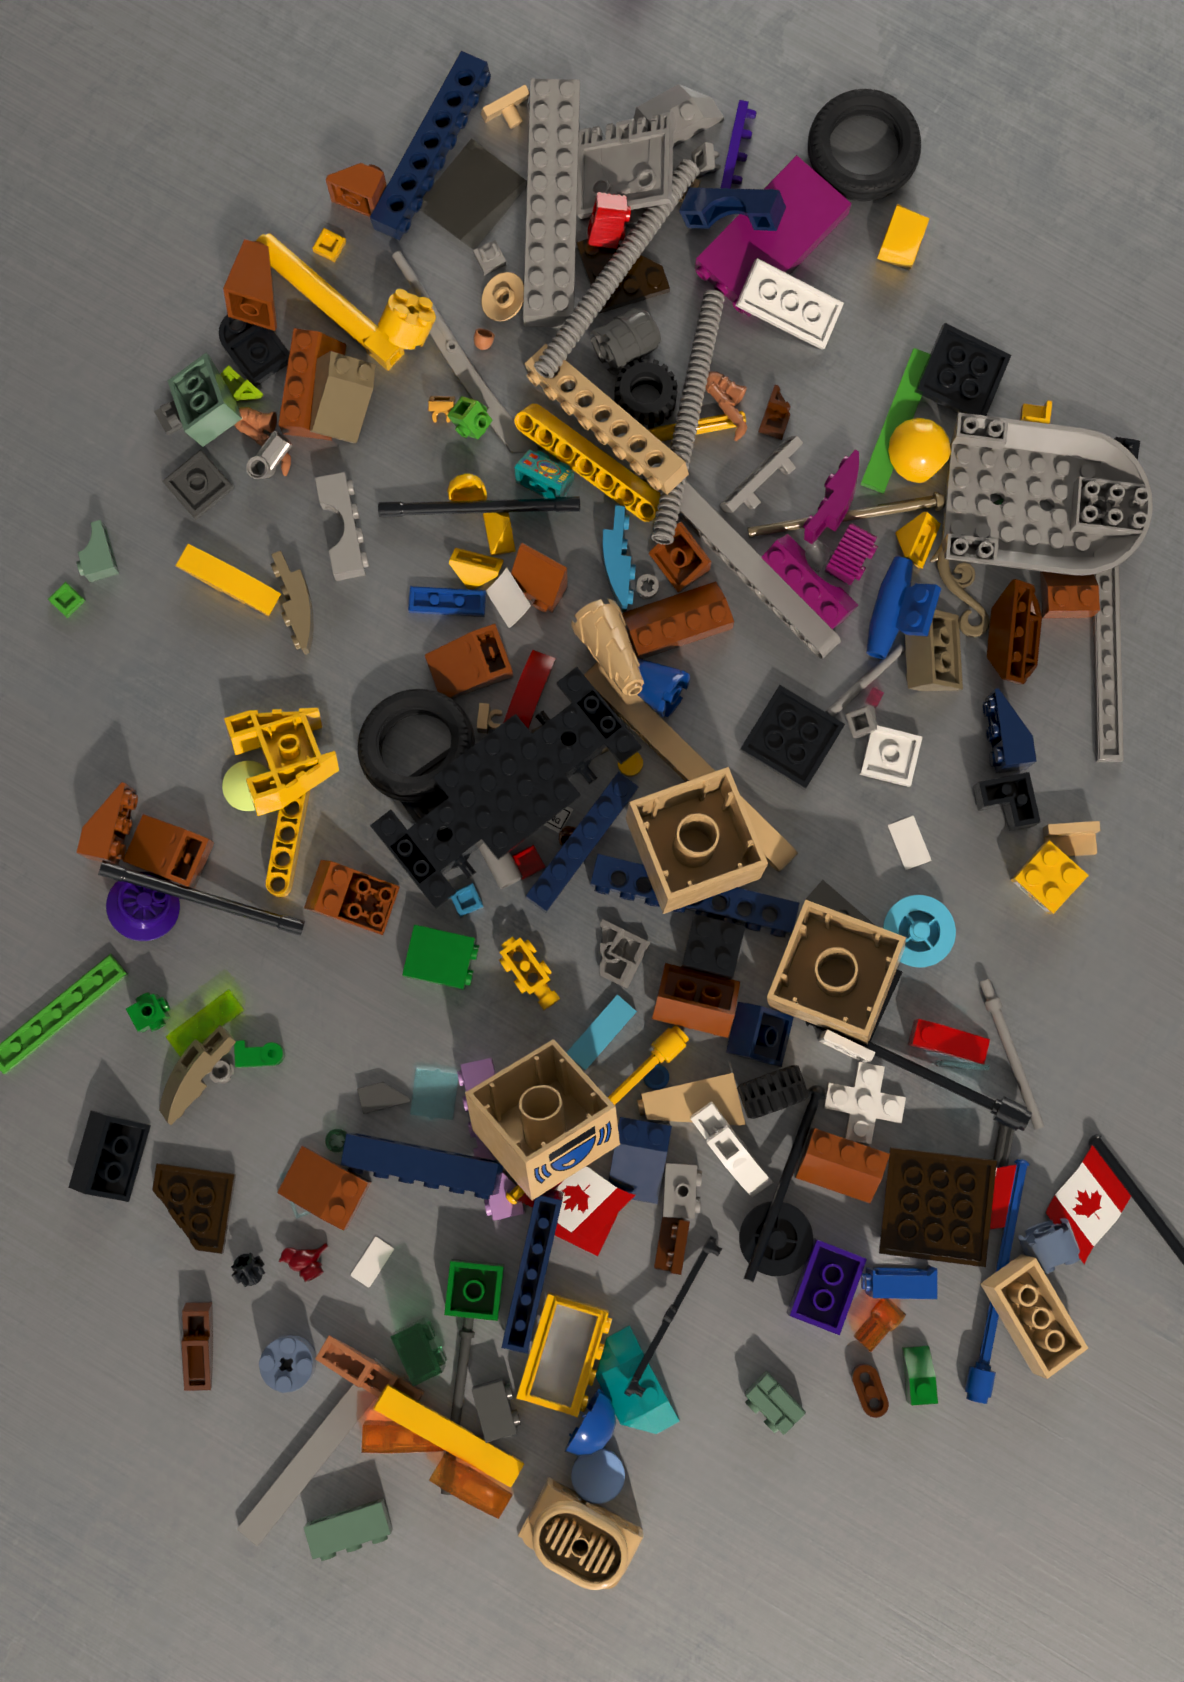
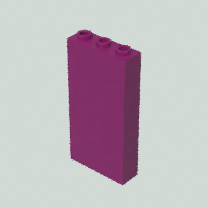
(809, 217)

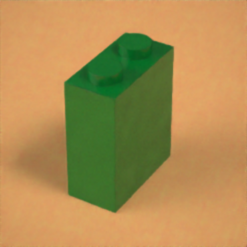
(440, 957)

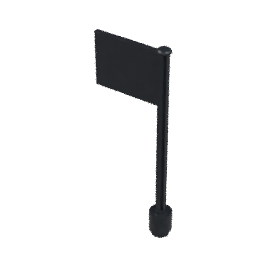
(1005, 1110)

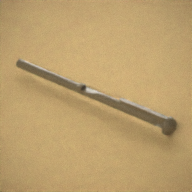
(936, 500)

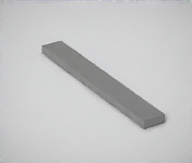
(1108, 669)
(306, 1463)

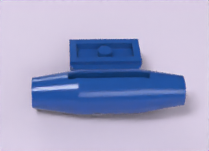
(900, 608)

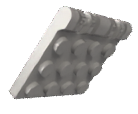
(627, 163)

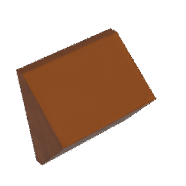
(682, 560)

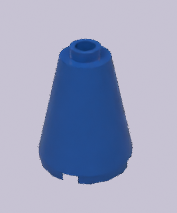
(662, 686)

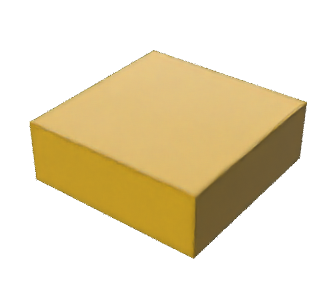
(329, 245)

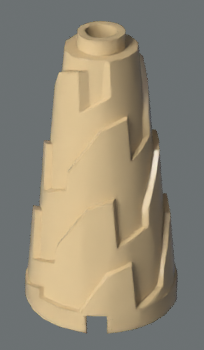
(605, 635)

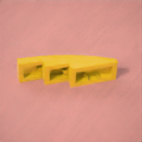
(228, 579)

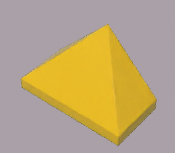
(499, 533)
(917, 538)
(474, 568)

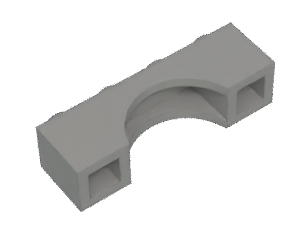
(345, 557)

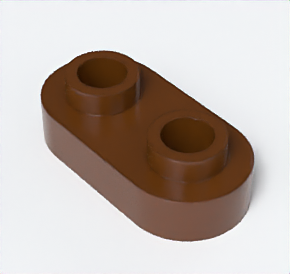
(870, 1389)

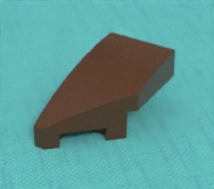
(776, 415)

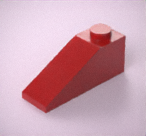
(948, 1041)

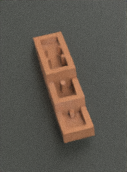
(363, 1370)

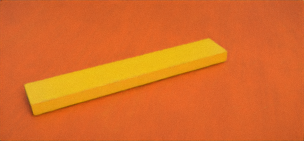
(448, 1435)

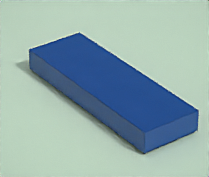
(447, 601)

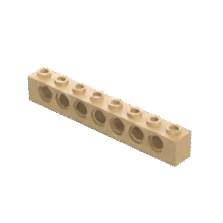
(601, 406)

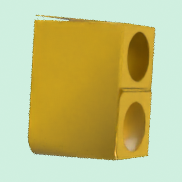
(903, 237)

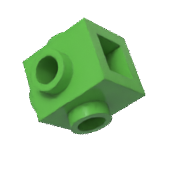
(470, 418)

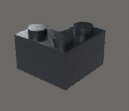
(1012, 793)

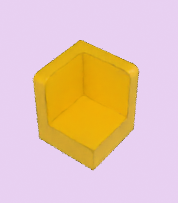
(1036, 413)

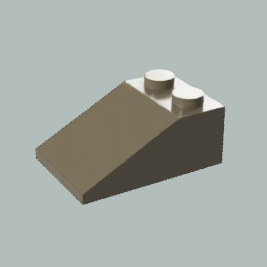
(341, 396)

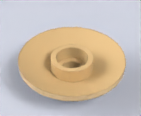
(497, 291)

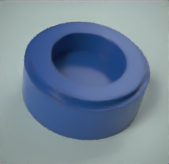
(657, 1078)

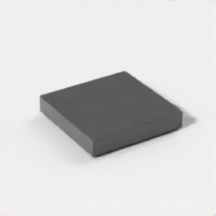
(198, 484)

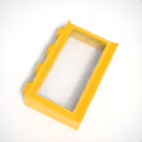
(564, 1354)

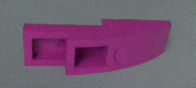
(837, 500)

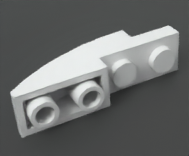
(731, 1150)

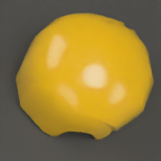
(466, 488)

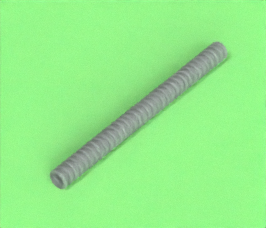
(613, 273)
(689, 410)

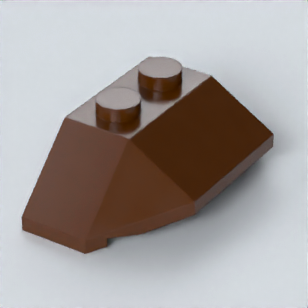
(1015, 632)

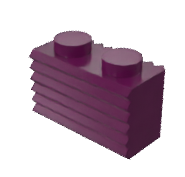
(851, 553)

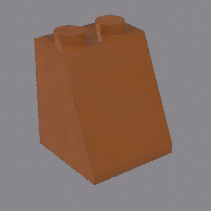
(250, 287)

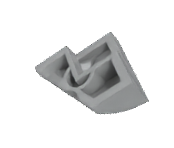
(620, 953)

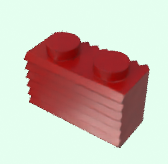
(608, 220)

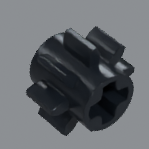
(248, 1269)

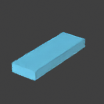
(601, 1032)

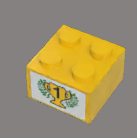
(1049, 877)

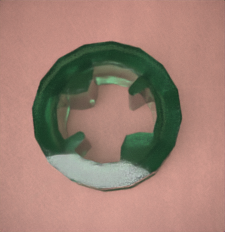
(338, 1132)

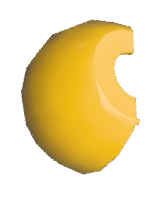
(919, 449)

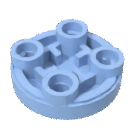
(598, 1476)

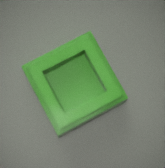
(66, 600)

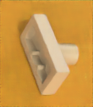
(506, 106)

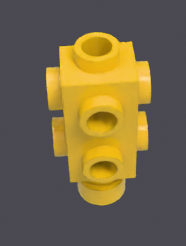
(525, 967)

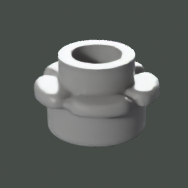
(223, 1077)

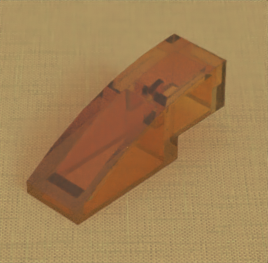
(470, 1486)

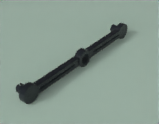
(633, 1385)

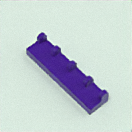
(733, 152)

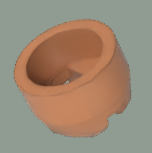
(483, 339)

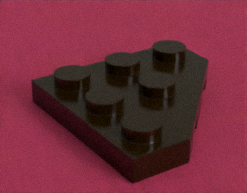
(642, 281)
(197, 1202)

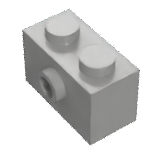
(680, 1190)

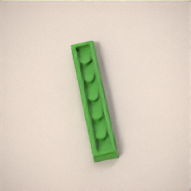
(901, 409)
(60, 1012)

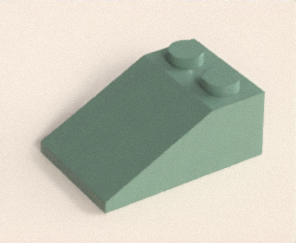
(203, 400)

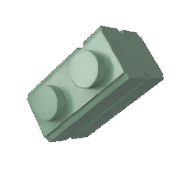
(774, 1402)

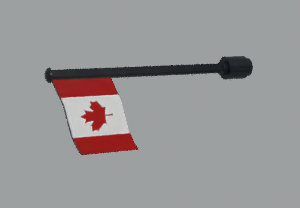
(1097, 1196)

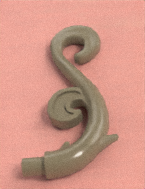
(956, 587)

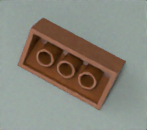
(300, 380)
(678, 620)

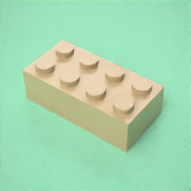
(1034, 1316)

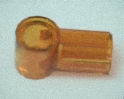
(883, 1318)

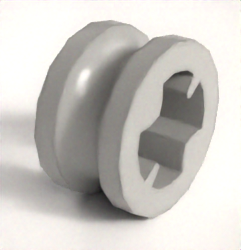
(639, 585)

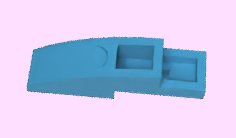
(618, 567)

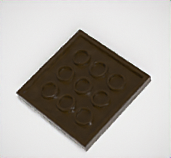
(937, 1206)

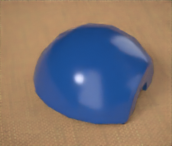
(596, 1427)

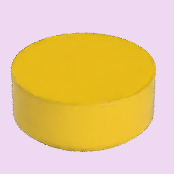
(632, 766)

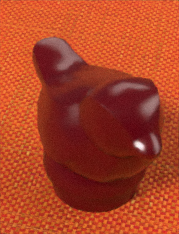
(304, 1261)

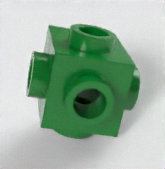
(140, 1012)

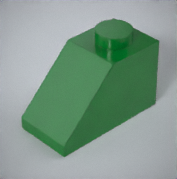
(919, 1376)

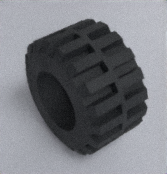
(649, 374)
(773, 1091)

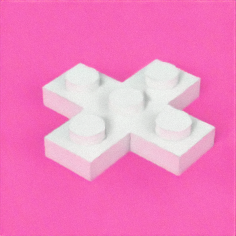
(864, 1102)

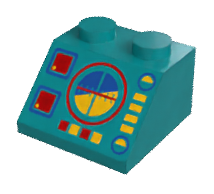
(543, 475)

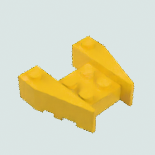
(288, 750)

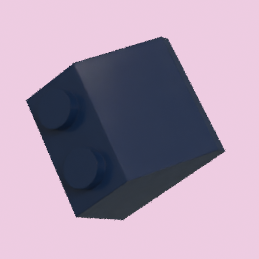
(759, 1034)

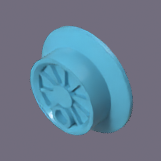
(927, 929)

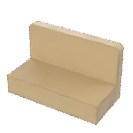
(1073, 838)

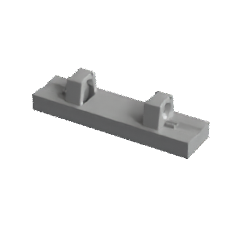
(745, 491)

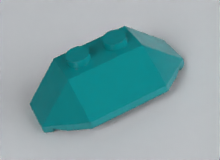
(616, 1368)

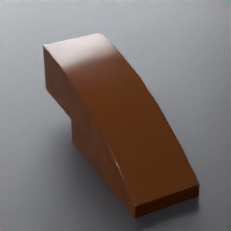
(197, 1346)

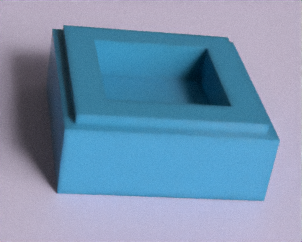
(466, 900)

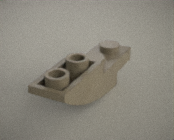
(299, 609)
(186, 1080)

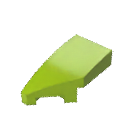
(239, 387)

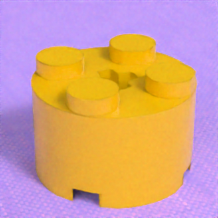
(407, 319)

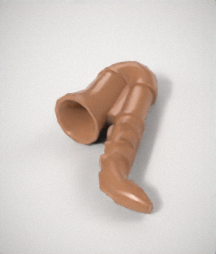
(728, 395)
(253, 425)

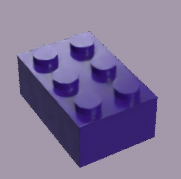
(826, 1286)

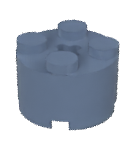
(1051, 1244)
(303, 1365)

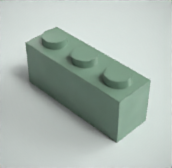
(348, 1529)

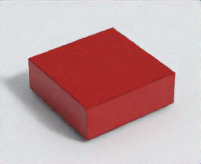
(528, 862)

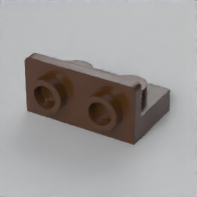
(672, 1244)

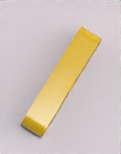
(290, 847)

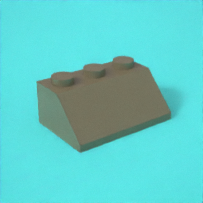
(936, 658)

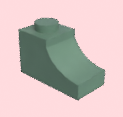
(97, 559)

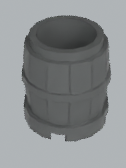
(626, 339)

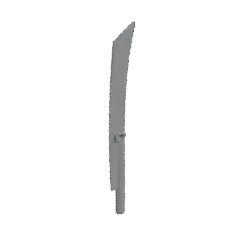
(466, 373)

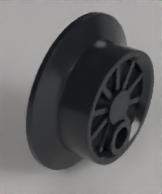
(788, 1244)

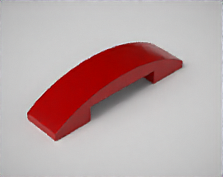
(530, 687)

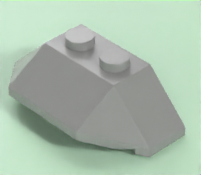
(692, 111)

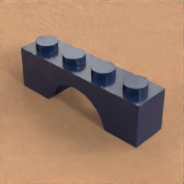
(707, 205)

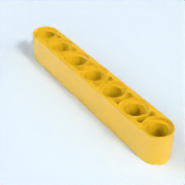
(578, 459)

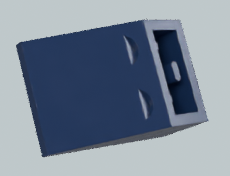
(1010, 738)

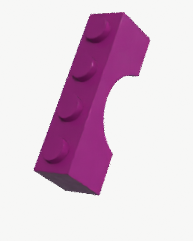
(790, 563)

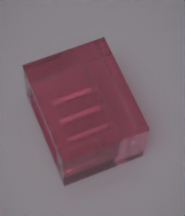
(874, 697)

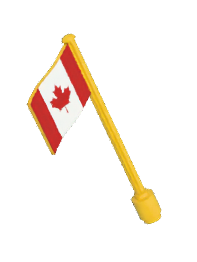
(587, 1197)

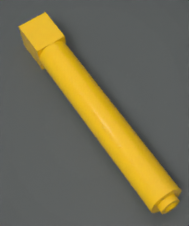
(331, 302)

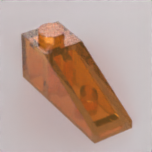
(393, 1438)

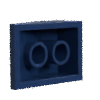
(640, 1158)

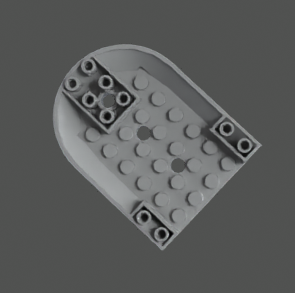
(1033, 464)

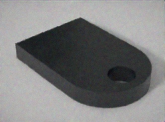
(253, 350)

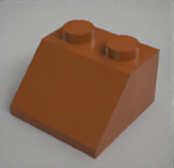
(357, 187)
(1069, 595)

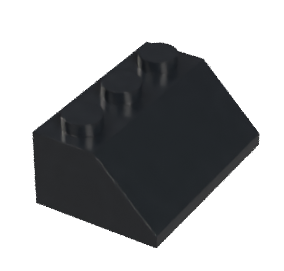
(109, 1156)

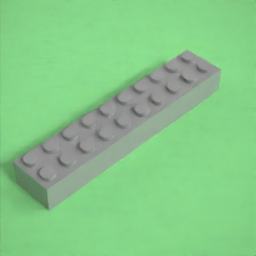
(551, 202)

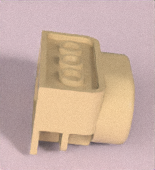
(564, 1517)

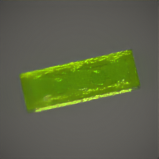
(205, 1022)

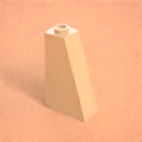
(684, 1100)

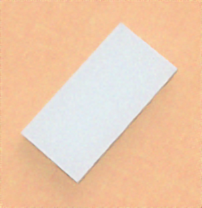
(789, 304)

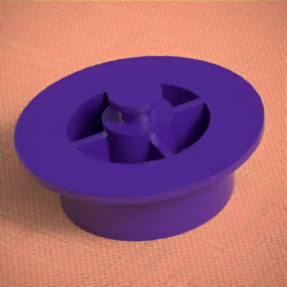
(141, 912)

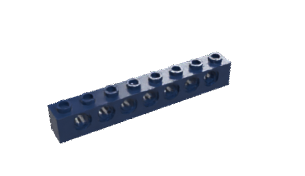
(464, 70)
(784, 909)

